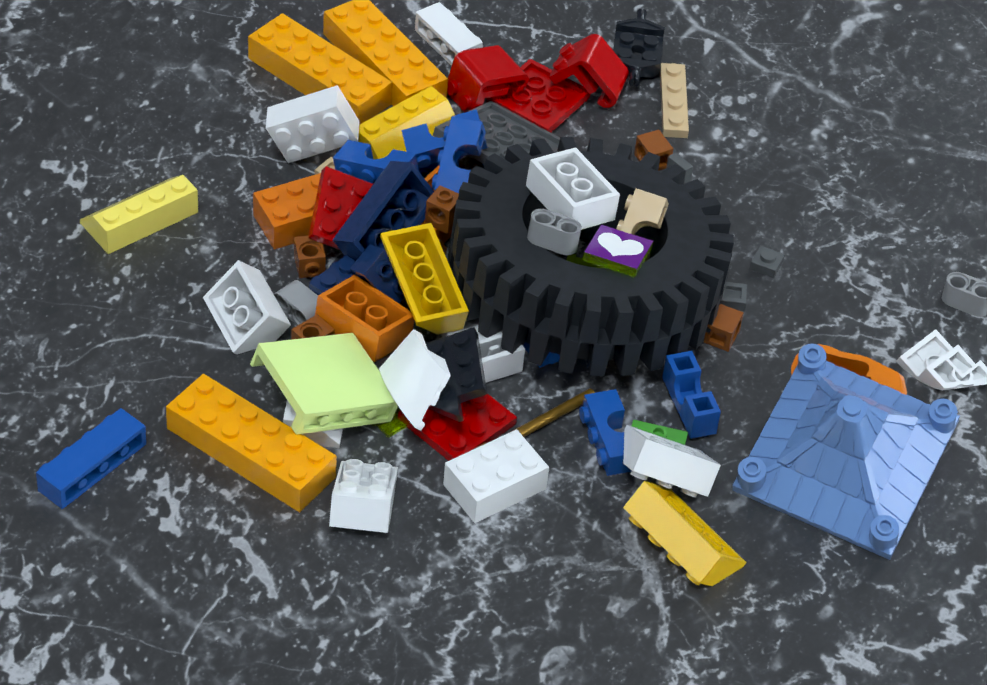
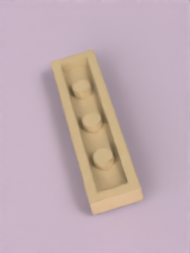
(674, 100)

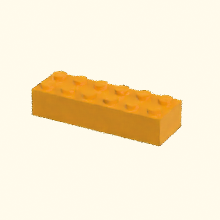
(377, 43)
(315, 65)
(251, 442)

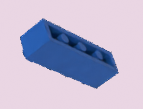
(91, 458)

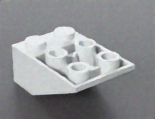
(496, 361)
(363, 496)

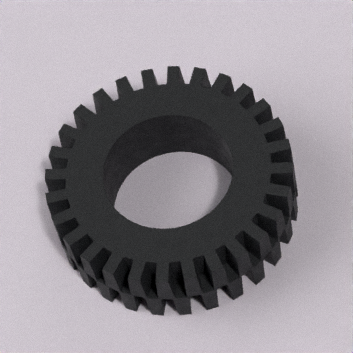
(581, 307)

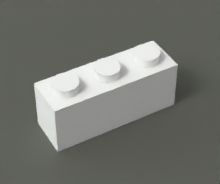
(445, 32)

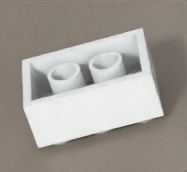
(312, 124)
(573, 188)
(495, 476)

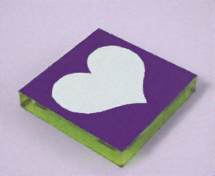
(617, 250)

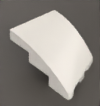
(941, 366)
(415, 377)

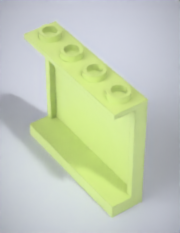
(327, 382)

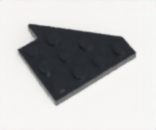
(466, 370)

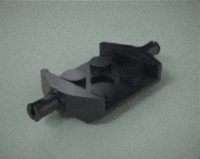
(640, 37)

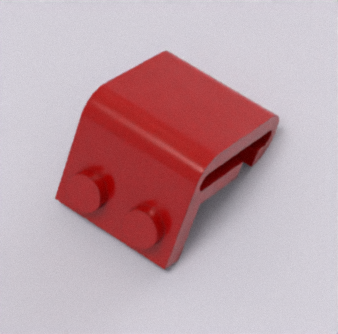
(594, 66)
(482, 75)

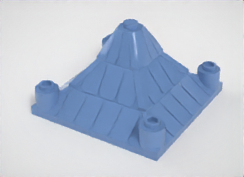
(846, 453)

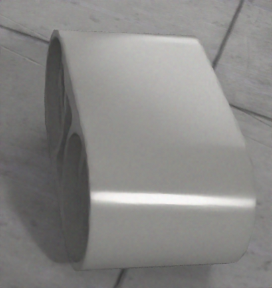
(554, 231)
(966, 294)
(297, 301)

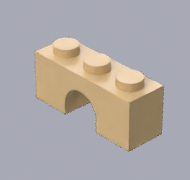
(643, 210)

